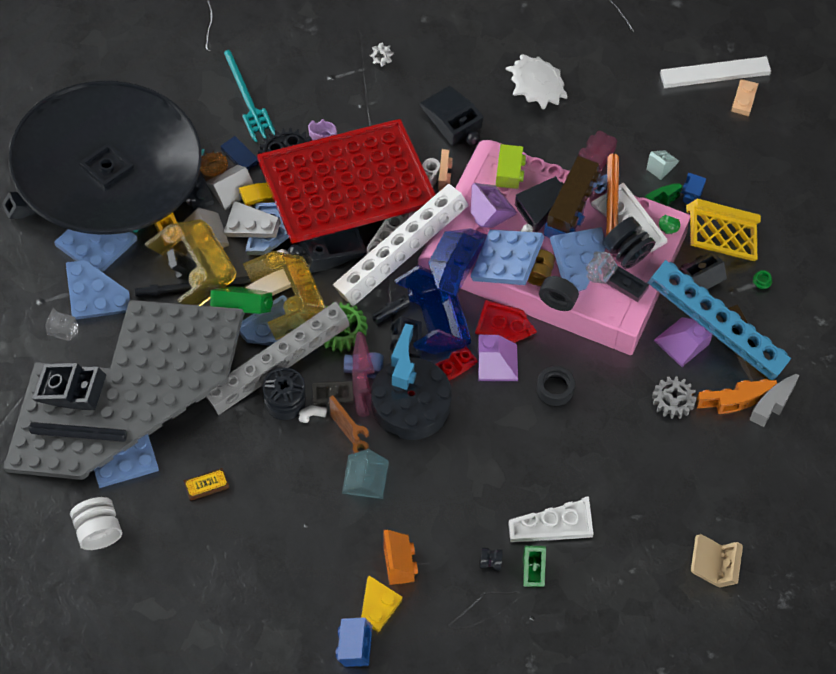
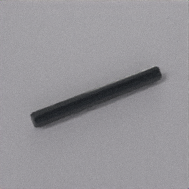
(78, 431)

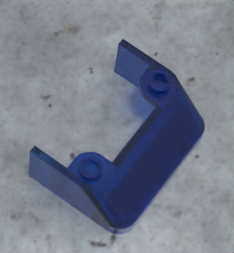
(441, 313)

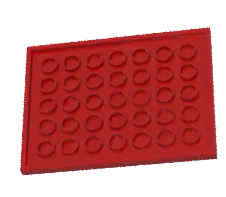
(346, 180)

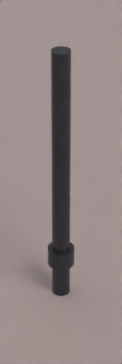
(155, 290)

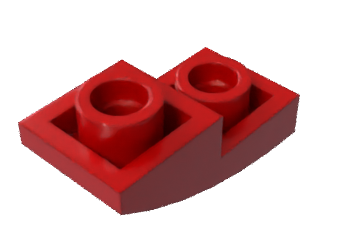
(457, 363)

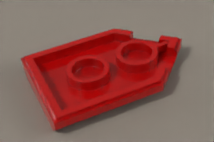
(504, 321)

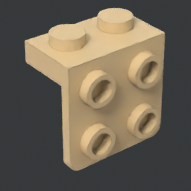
(716, 562)

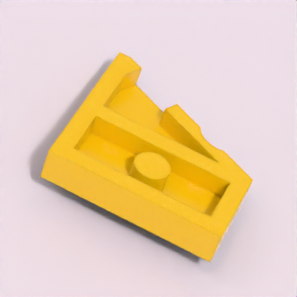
(379, 603)

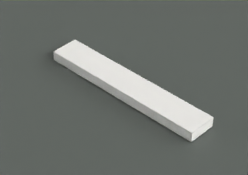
(715, 72)

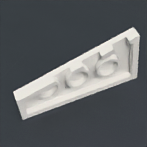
(630, 207)
(562, 522)

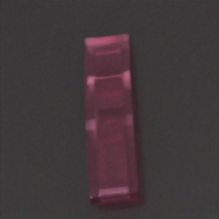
(361, 368)

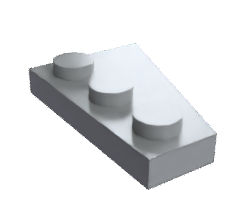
(250, 222)

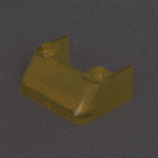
(212, 263)
(307, 297)

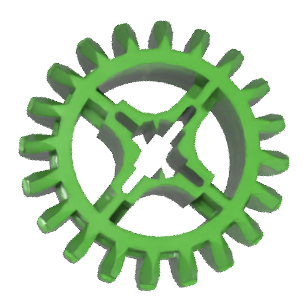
(345, 338)

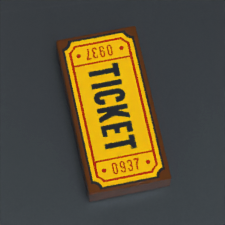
(206, 484)

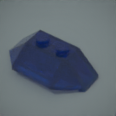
(455, 258)

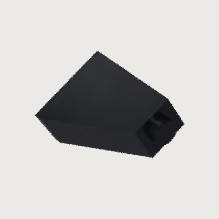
(537, 202)

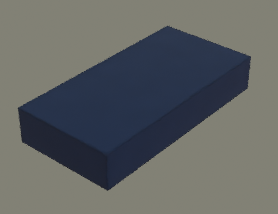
(239, 153)

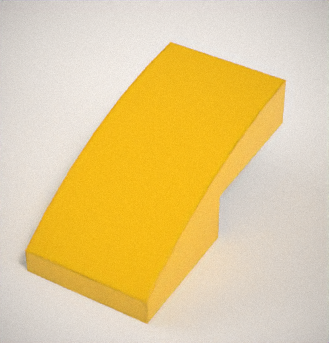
(256, 193)

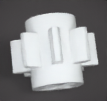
(383, 50)

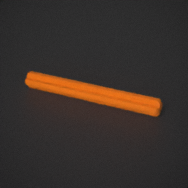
(612, 191)

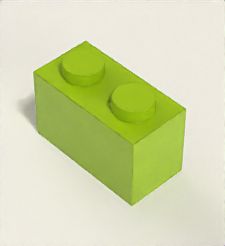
(509, 166)

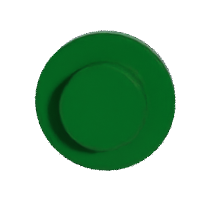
(762, 279)

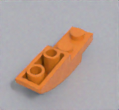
(728, 400)

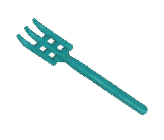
(254, 112)

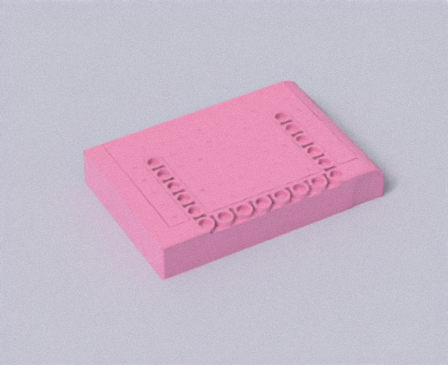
(600, 310)

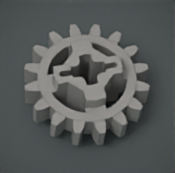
(683, 397)

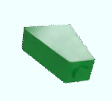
(242, 298)

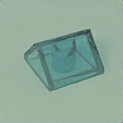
(365, 474)

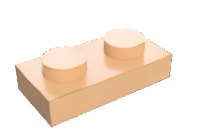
(744, 97)
(446, 163)

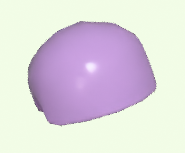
(321, 129)

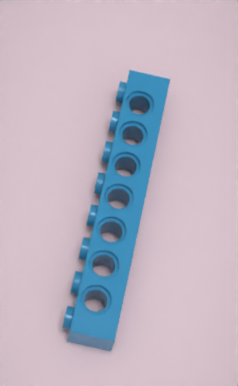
(721, 330)

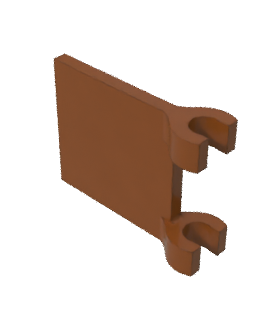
(347, 425)

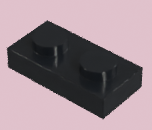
(628, 284)

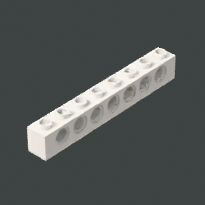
(401, 244)

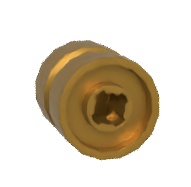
(542, 267)

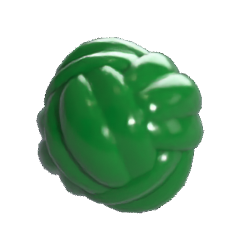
(669, 224)

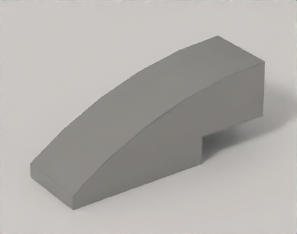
(773, 400)

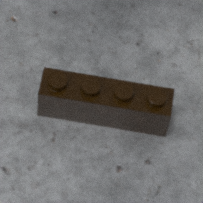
(573, 195)

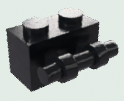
(705, 270)

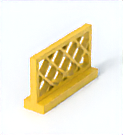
(723, 215)

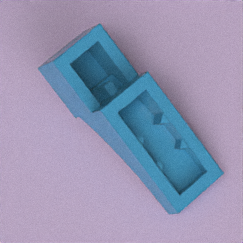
(404, 370)

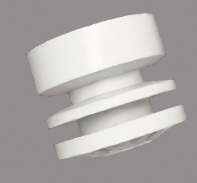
(96, 523)

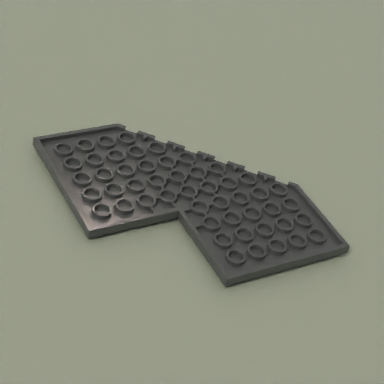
(159, 368)

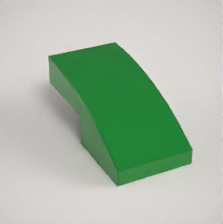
(665, 194)

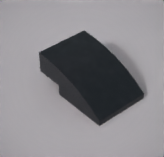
(70, 386)

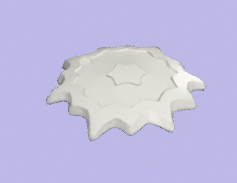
(537, 81)

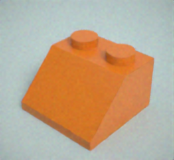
(399, 558)

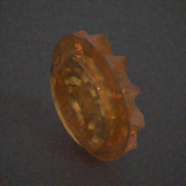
(213, 169)

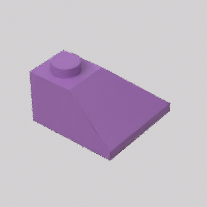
(489, 205)
(684, 340)
(497, 359)

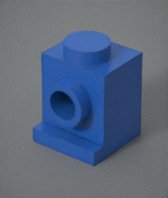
(693, 188)

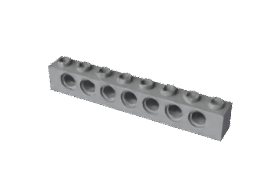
(279, 355)

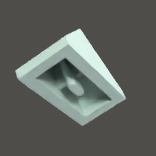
(661, 163)

